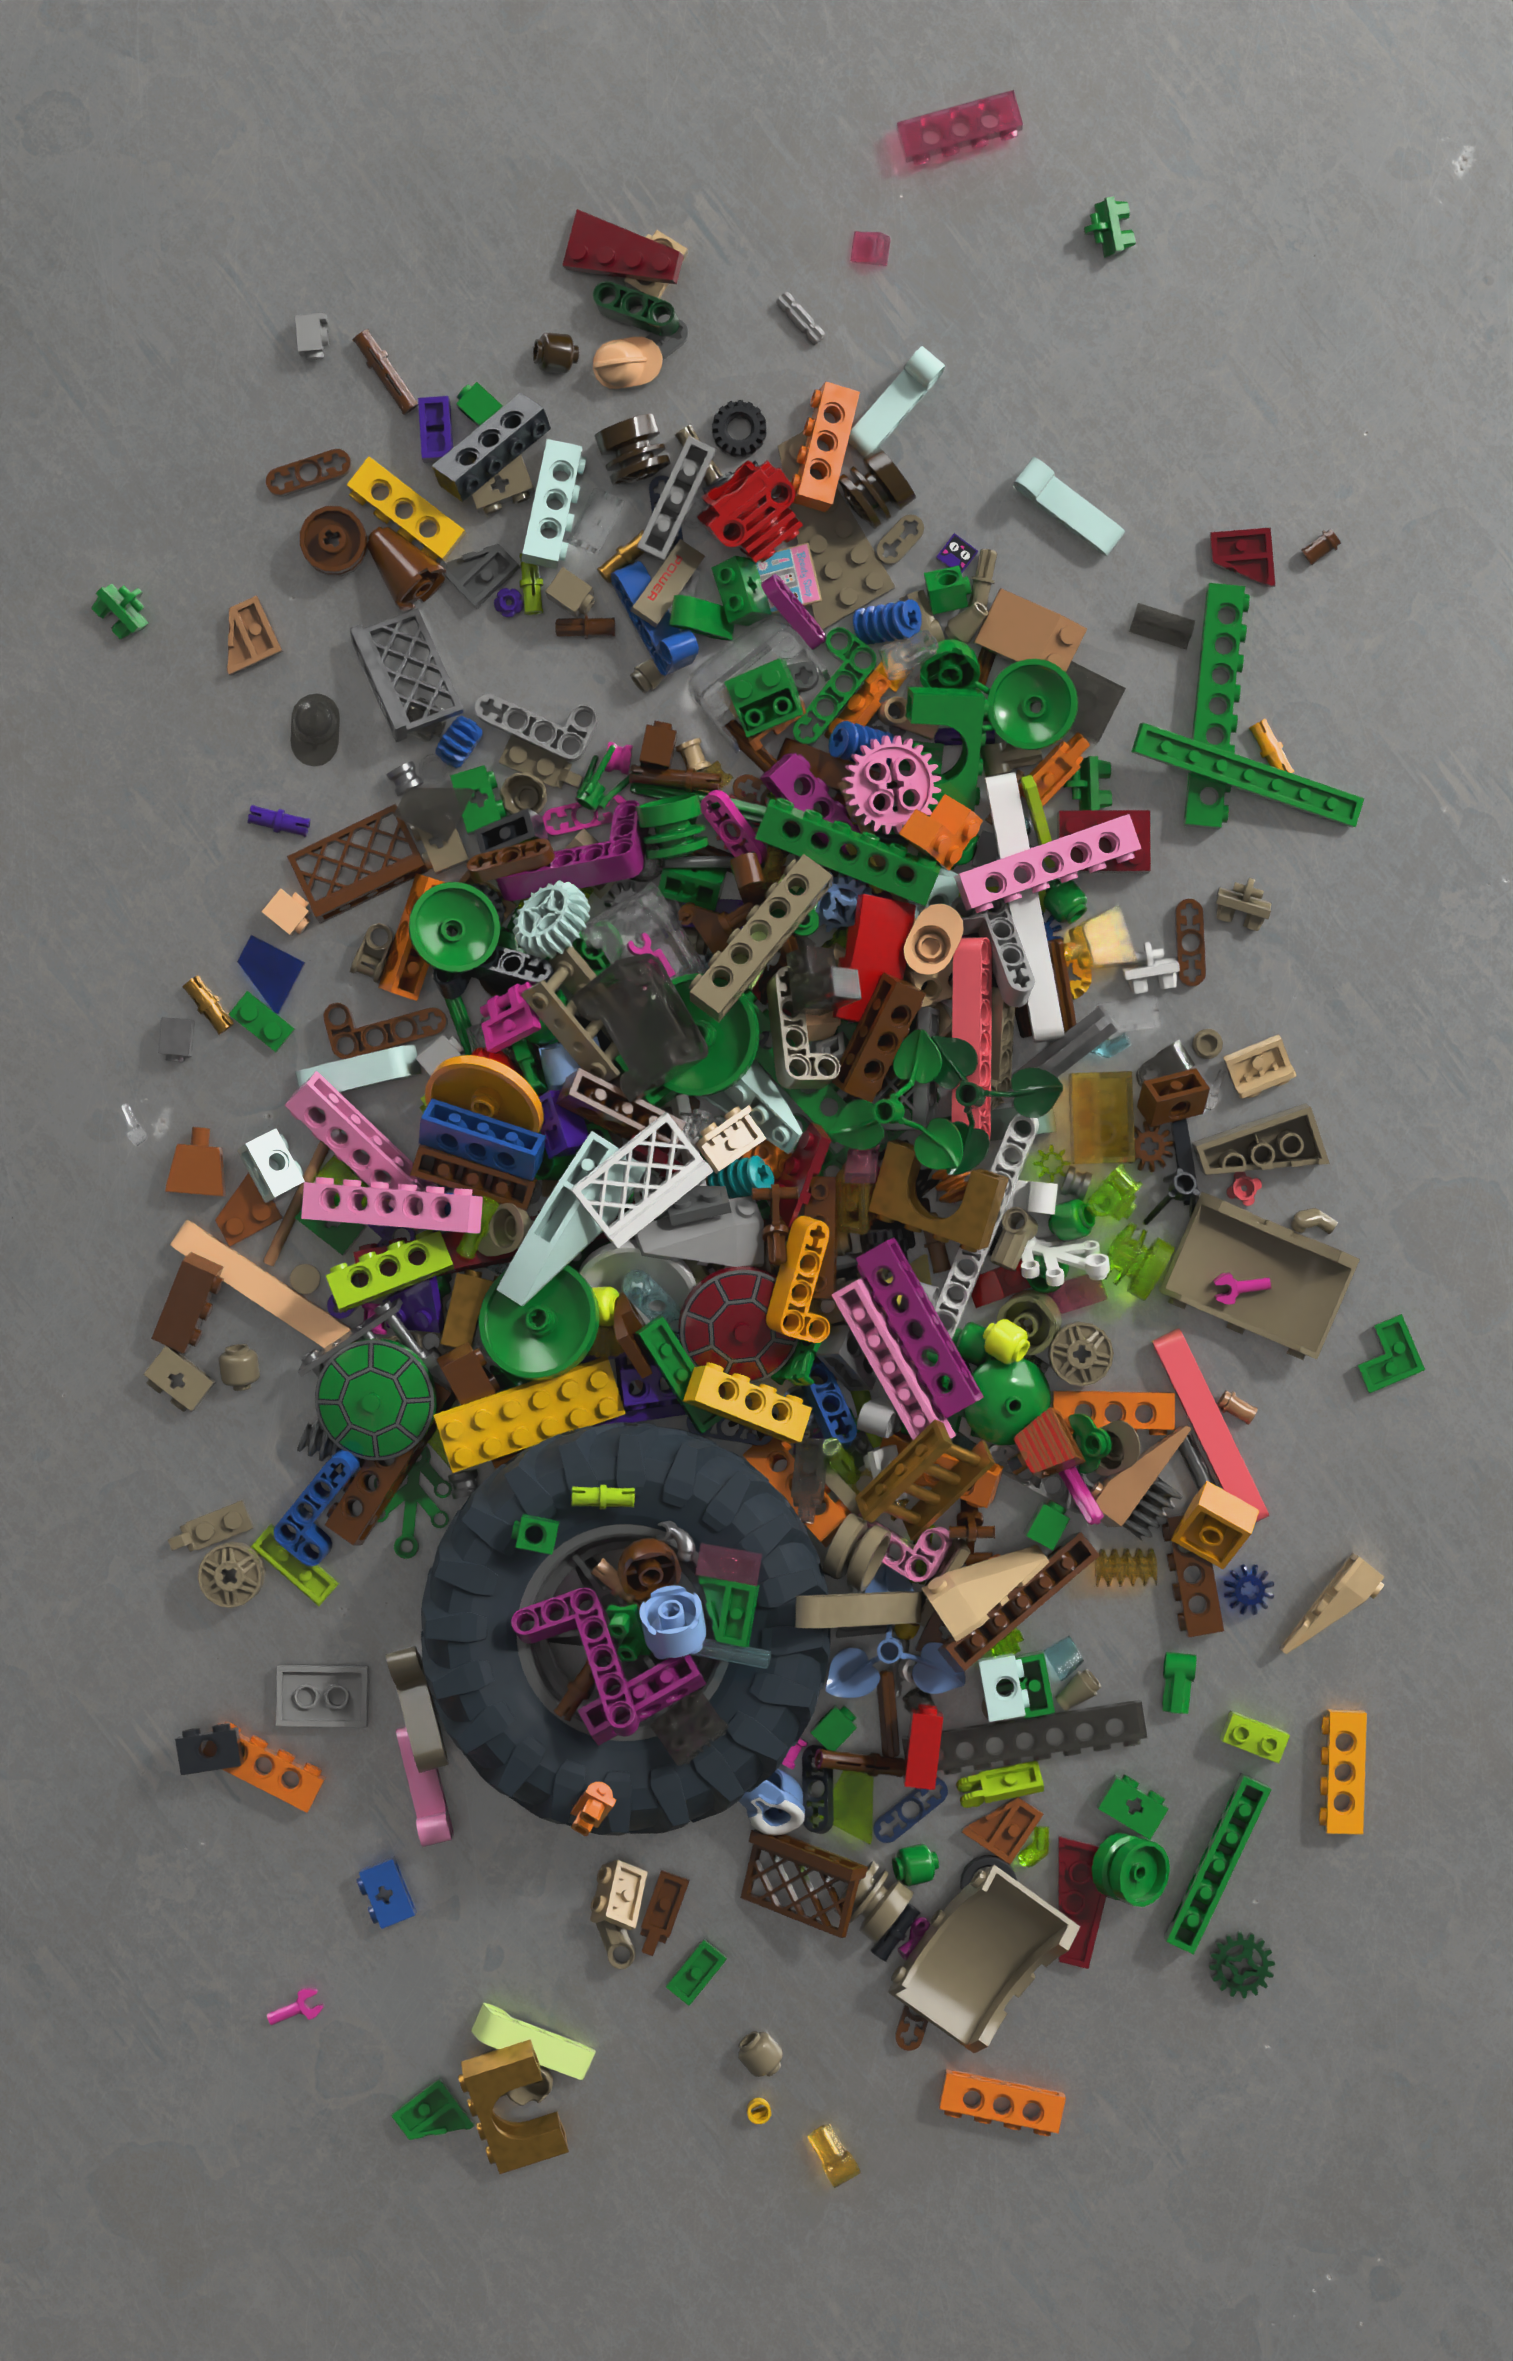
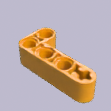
(796, 1306)

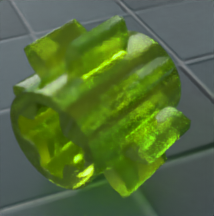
(1057, 1170)
(1008, 1644)

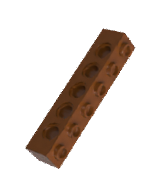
(357, 1528)
(1064, 1564)

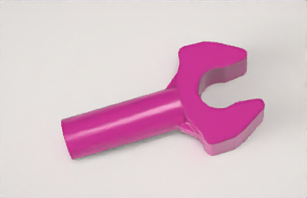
(1238, 1287)
(298, 2007)

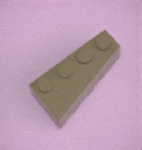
(1267, 1143)

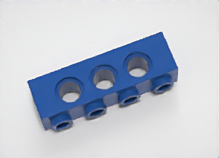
(481, 1139)

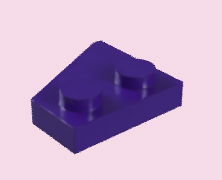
(420, 1306)

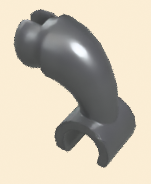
(684, 1541)

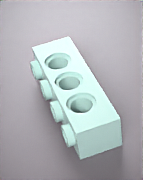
(556, 457)

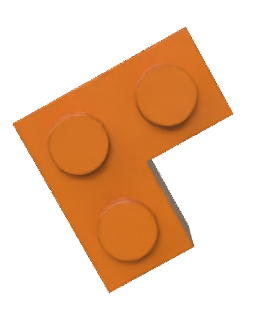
(944, 832)

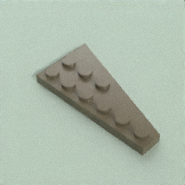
(842, 556)

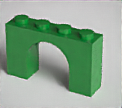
(964, 712)

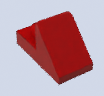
(997, 1285)

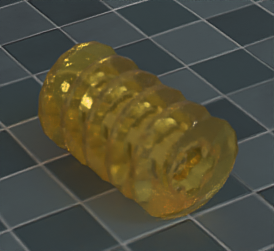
(1126, 1567)

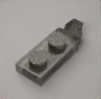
(809, 1478)

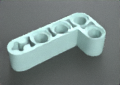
(896, 402)
(1068, 507)
(367, 1069)

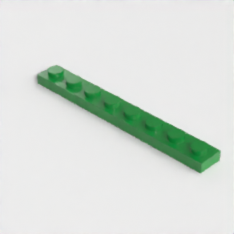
(1247, 775)

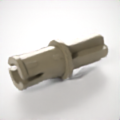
(983, 578)

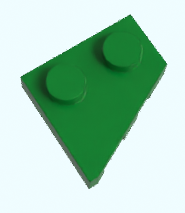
(432, 2113)

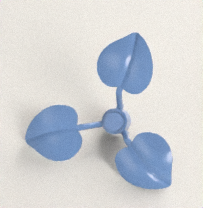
(853, 1674)

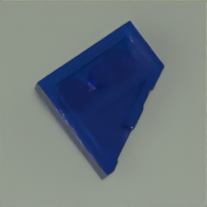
(270, 971)

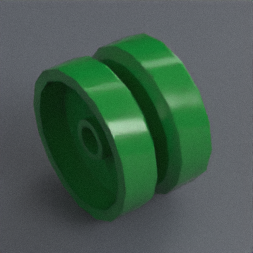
(1130, 1869)

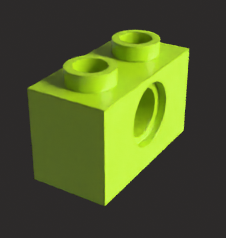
(1254, 1736)

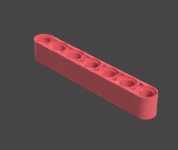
(974, 1019)
(1207, 1420)

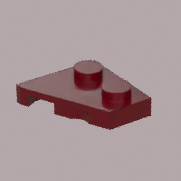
(1245, 553)

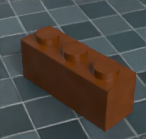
(188, 1303)

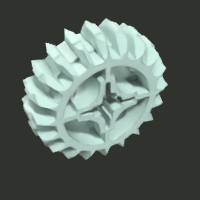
(551, 919)

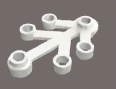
(1094, 1264)

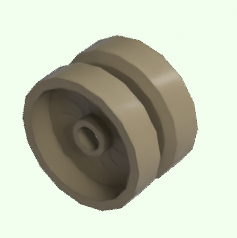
(856, 1552)

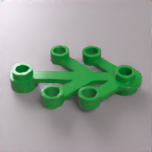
(414, 1493)

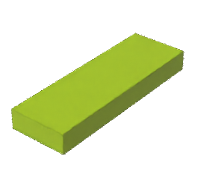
(1037, 814)
(311, 1580)

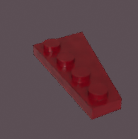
(615, 251)
(1079, 1898)

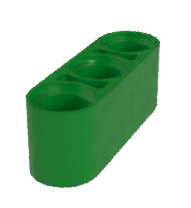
(701, 617)

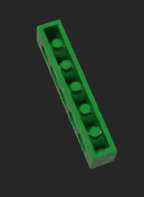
(857, 866)
(807, 1102)
(1217, 1863)

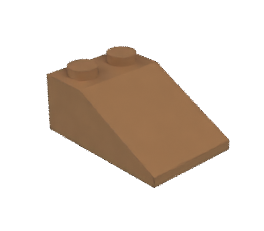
(1026, 630)

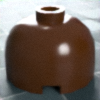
(647, 1567)

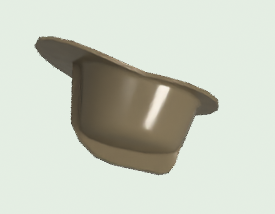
(506, 1231)
(1124, 1448)

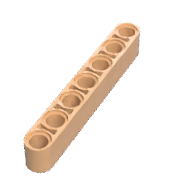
(261, 1286)

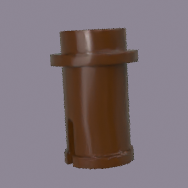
(1321, 546)

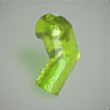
(1038, 1849)

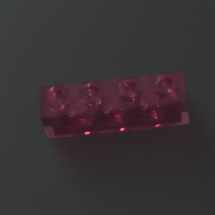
(1001, 106)

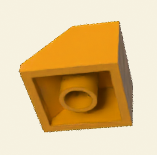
(1215, 1525)

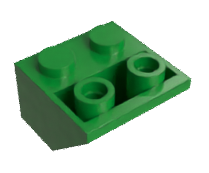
(765, 697)

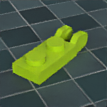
(1001, 1784)

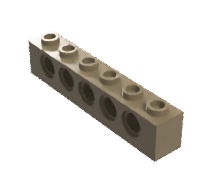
(719, 1000)

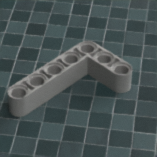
(879, 1414)

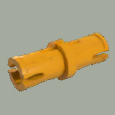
(1270, 747)

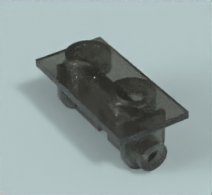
(1162, 626)

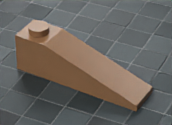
(1123, 1491)

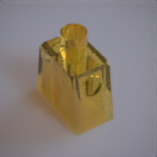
(1100, 941)

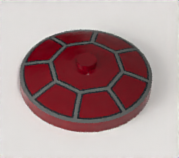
(728, 1326)

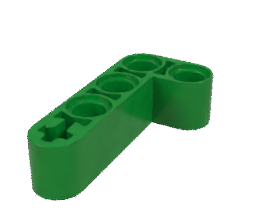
(829, 691)

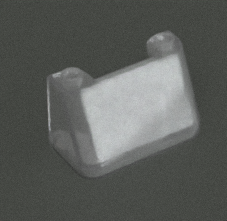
(640, 913)

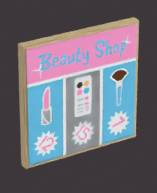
(796, 570)

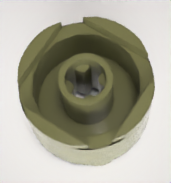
(1042, 1312)

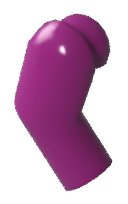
(917, 1930)

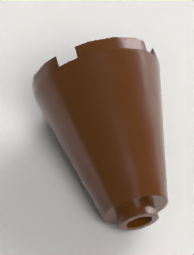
(404, 568)

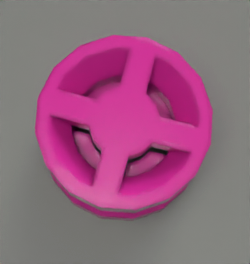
(620, 759)

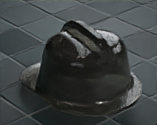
(315, 729)

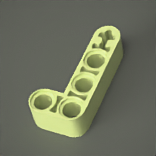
(553, 2051)

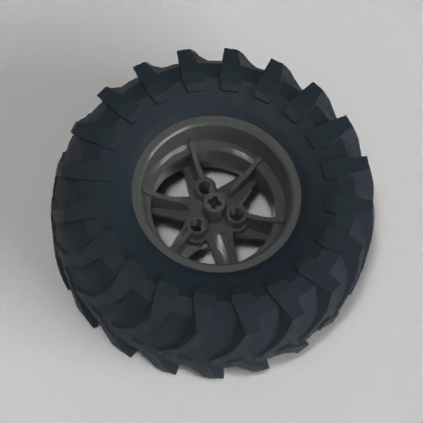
(502, 1692)

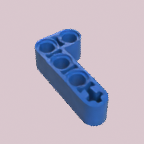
(665, 644)
(829, 1393)
(318, 1499)

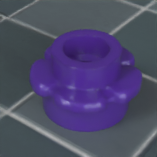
(508, 610)

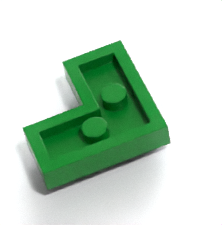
(1399, 1356)

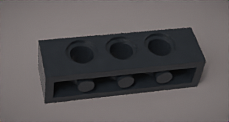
(491, 447)

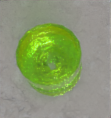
(1138, 1261)

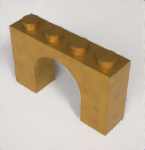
(897, 1200)
(465, 1308)
(510, 2143)

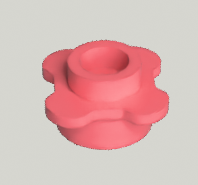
(1247, 1196)

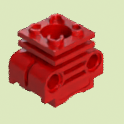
(755, 516)

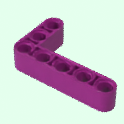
(589, 864)
(594, 1648)

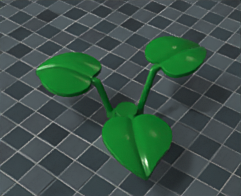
(860, 1120)

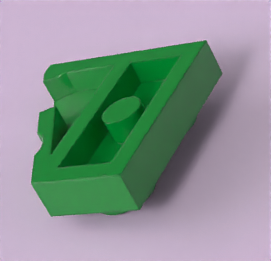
(731, 1609)

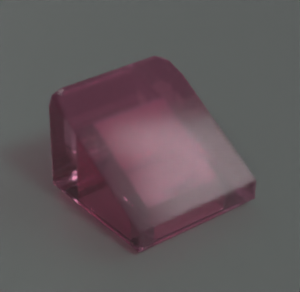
(870, 248)

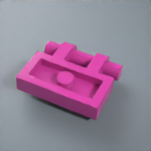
(510, 1025)

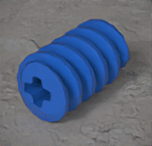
(887, 622)
(848, 738)

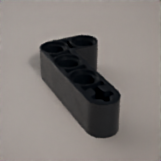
(498, 971)

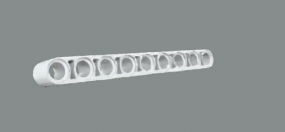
(1026, 911)
(1004, 1167)

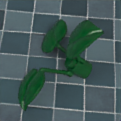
(1033, 1092)

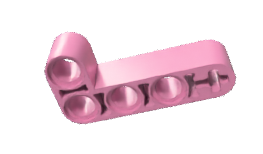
(911, 1553)
(428, 1797)

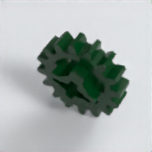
(1237, 1977)

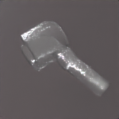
(1213, 1096)
(137, 1134)

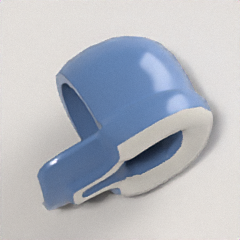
(775, 1804)

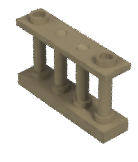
(560, 1019)

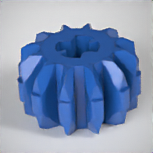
(458, 741)

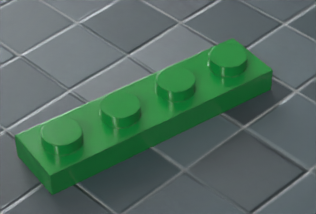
(674, 1367)

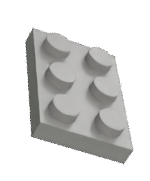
(322, 1696)

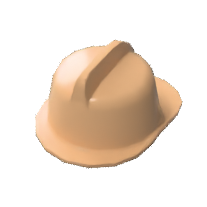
(627, 362)
(933, 939)

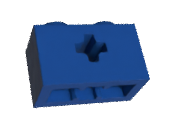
(400, 1903)

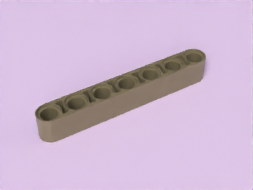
(858, 1609)

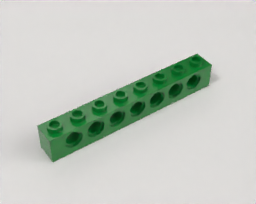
(1217, 598)

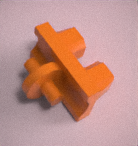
(592, 1807)

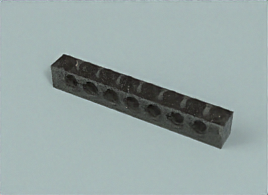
(1067, 1721)

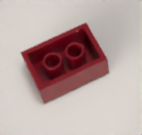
(1075, 821)

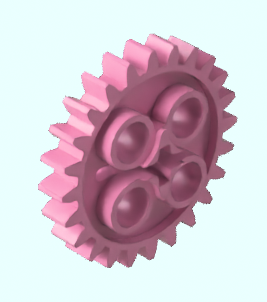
(864, 788)

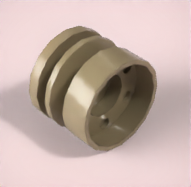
(1068, 1341)
(249, 1574)
(877, 1903)

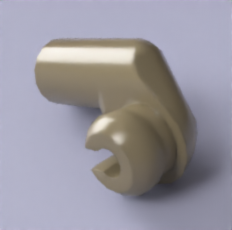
(1311, 1218)

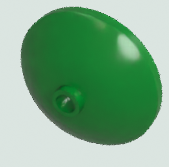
(1016, 692)
(464, 910)
(1001, 1385)

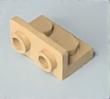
(618, 1894)

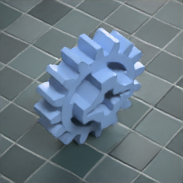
(832, 910)

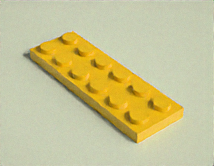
(528, 1414)

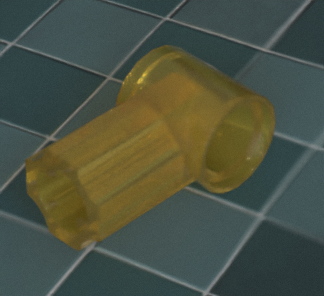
(836, 2161)

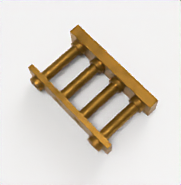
(910, 1465)

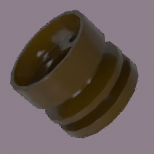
(632, 449)
(876, 488)

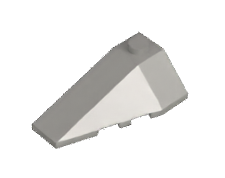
(722, 1239)

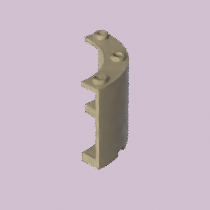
(1303, 1273)
(981, 1956)

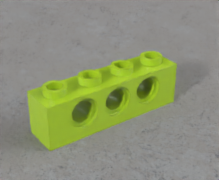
(407, 1274)

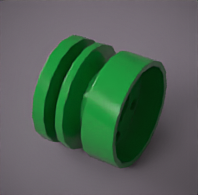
(672, 826)

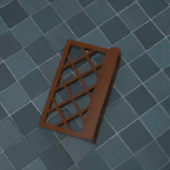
(368, 887)
(802, 1856)

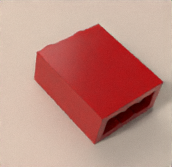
(923, 1747)

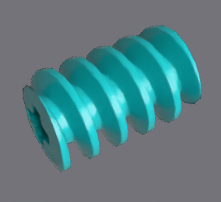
(743, 1176)

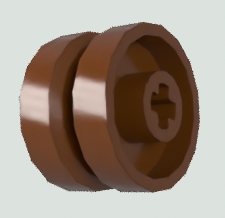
(321, 528)

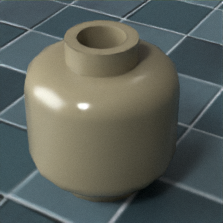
(239, 1367)
(760, 2054)

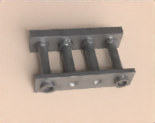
(384, 1312)

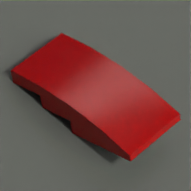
(875, 947)

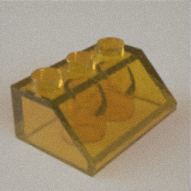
(1101, 1117)

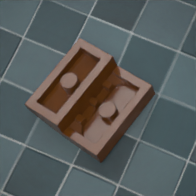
(626, 1323)

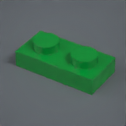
(261, 1021)
(696, 1972)

